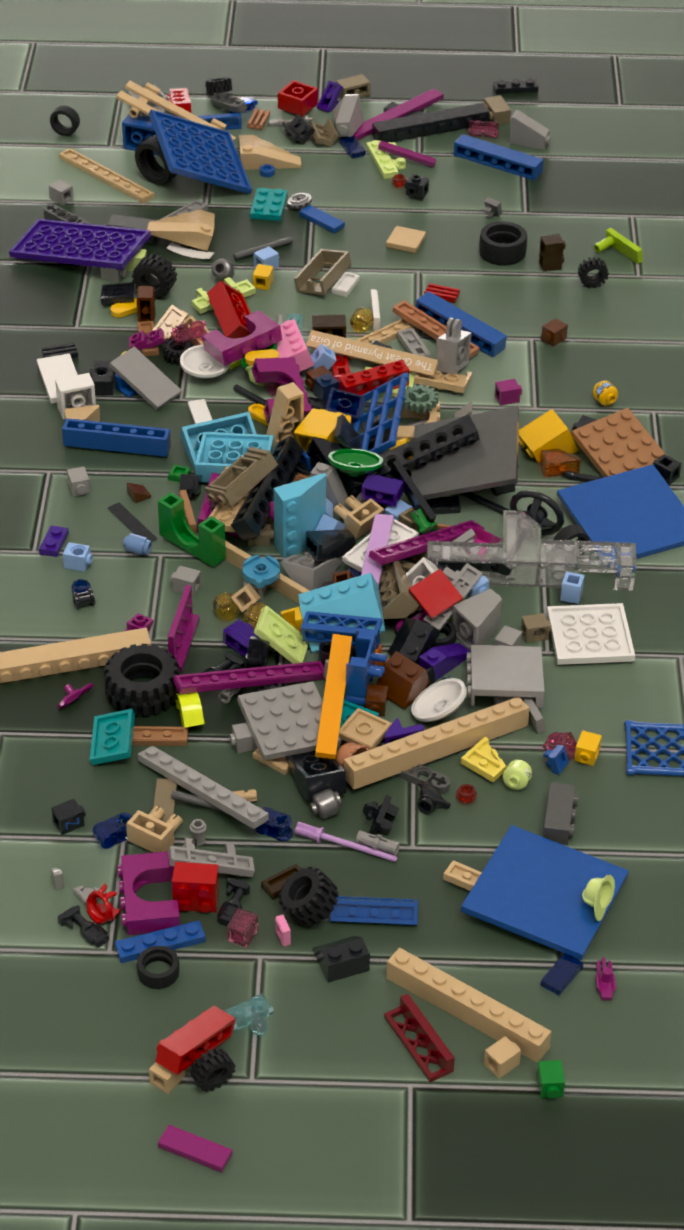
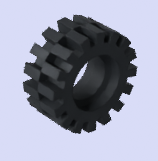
(218, 85)
(597, 279)
(172, 351)
(212, 1069)

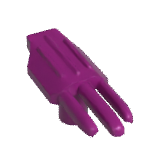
(73, 694)
(606, 981)

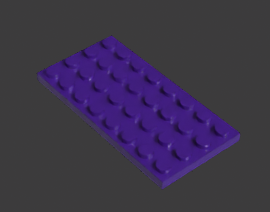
(80, 244)

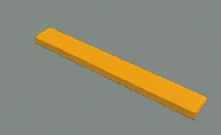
(333, 697)

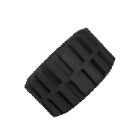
(158, 267)
(308, 896)

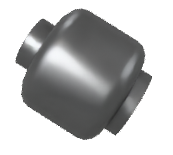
(222, 269)
(326, 803)

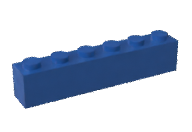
(498, 157)
(482, 335)
(116, 437)

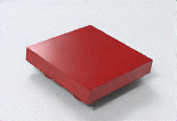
(435, 594)

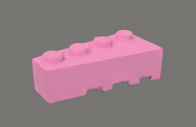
(294, 345)

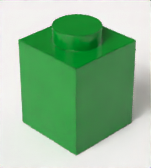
(550, 1079)

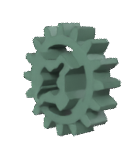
(420, 398)

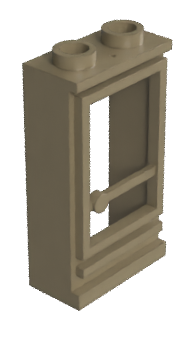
(337, 260)
(241, 477)

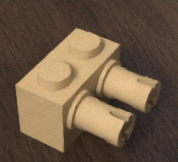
(362, 516)
(151, 832)

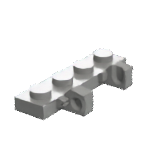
(464, 582)
(227, 861)

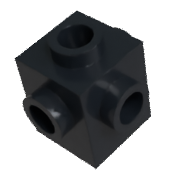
(417, 186)

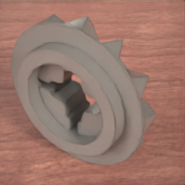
(299, 200)

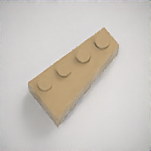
(286, 412)

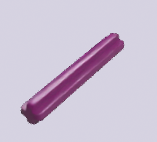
(408, 154)

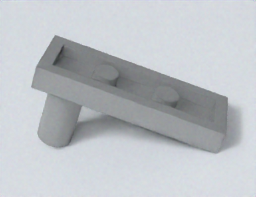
(534, 715)

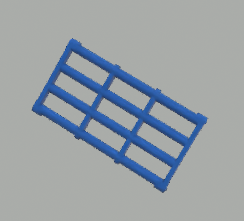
(383, 410)

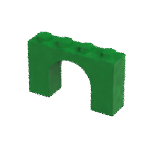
(210, 543)

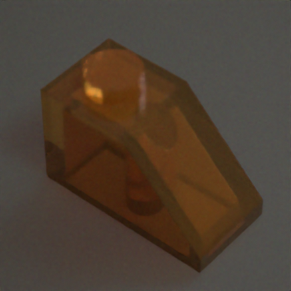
(556, 461)

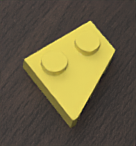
(484, 760)

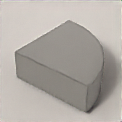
(57, 877)
(83, 893)

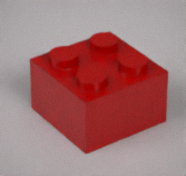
(297, 98)
(196, 886)

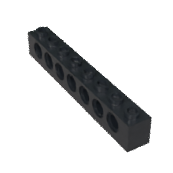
(415, 449)
(256, 506)

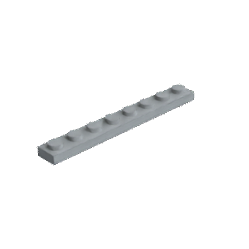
(203, 787)

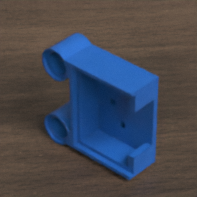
(363, 667)

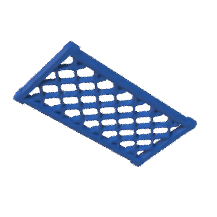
(661, 729)

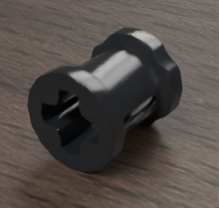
(83, 598)

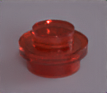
(399, 180)
(466, 793)

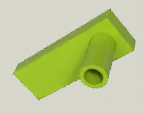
(621, 244)

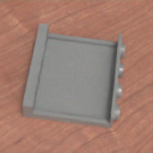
(505, 672)

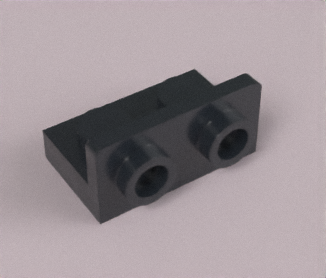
(299, 129)

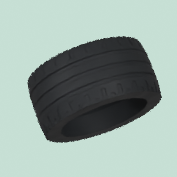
(147, 163)
(503, 232)

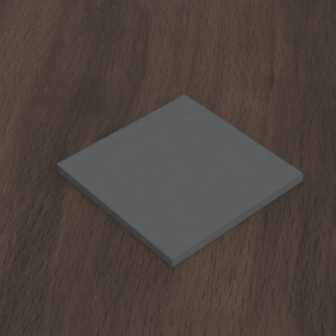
(476, 466)

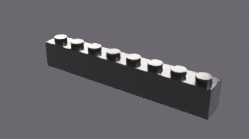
(429, 123)

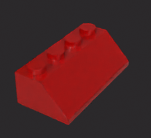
(230, 310)

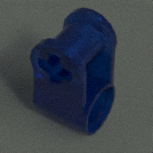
(276, 825)
(112, 830)

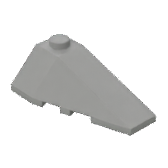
(307, 571)

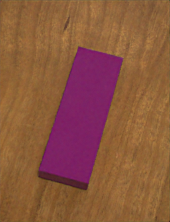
(195, 1148)

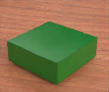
(176, 471)

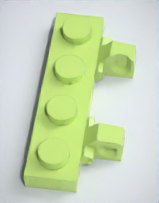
(383, 161)
(202, 303)

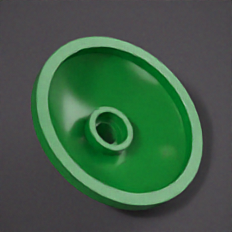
(355, 461)

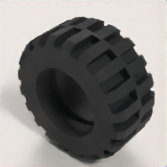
(141, 662)

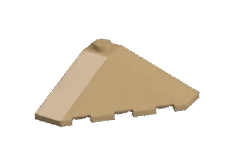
(258, 152)
(190, 228)

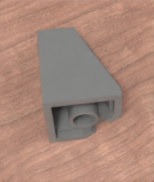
(348, 115)
(528, 132)
(334, 488)

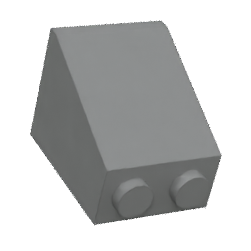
(477, 618)

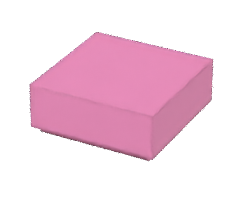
(283, 930)

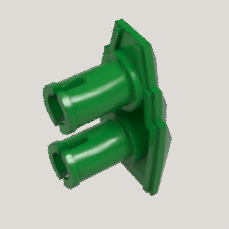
(422, 523)

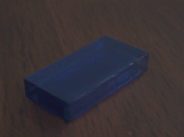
(352, 147)
(561, 974)

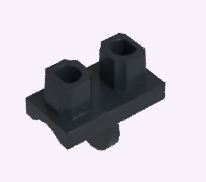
(257, 653)
(377, 813)

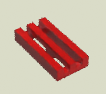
(447, 293)

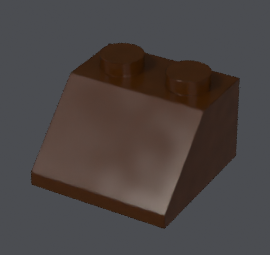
(404, 680)

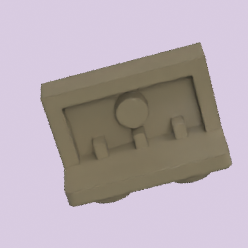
(324, 134)

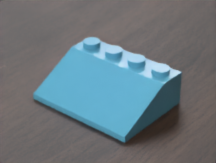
(192, 434)
(223, 449)
(298, 510)
(349, 597)

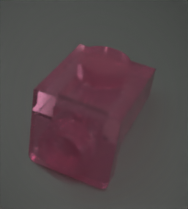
(565, 739)

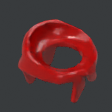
(101, 912)

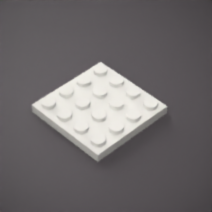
(590, 634)

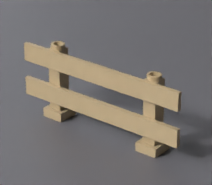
(150, 94)

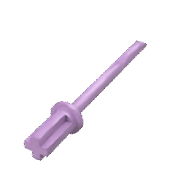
(318, 834)

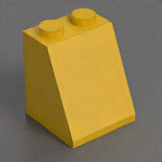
(317, 424)
(545, 434)

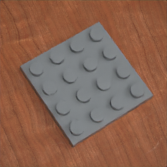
(283, 719)

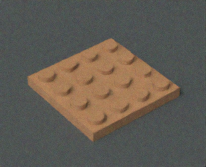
(617, 443)

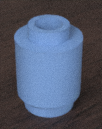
(137, 544)

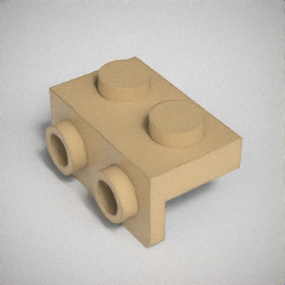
(170, 319)

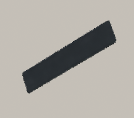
(130, 521)

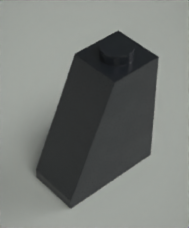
(329, 543)

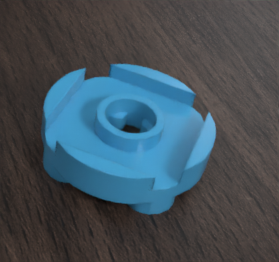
(269, 570)

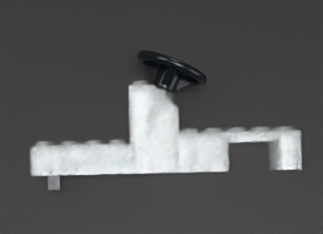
(534, 562)

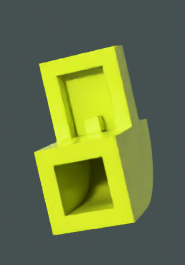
(190, 709)

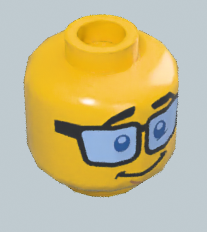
(605, 393)

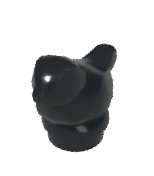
(430, 798)

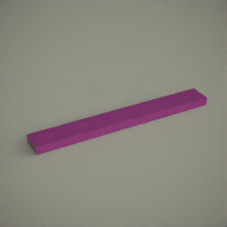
(399, 111)
(419, 544)
(248, 677)

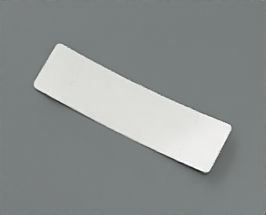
(189, 252)

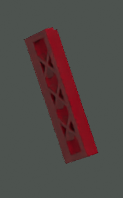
(425, 1032)

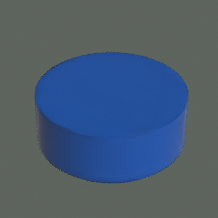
(267, 170)

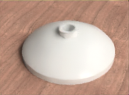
(201, 364)
(439, 700)

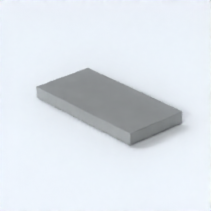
(145, 378)

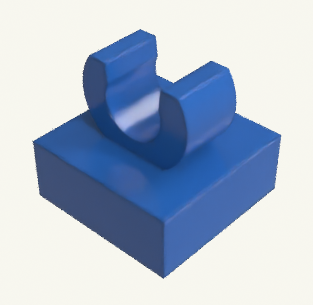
(556, 759)

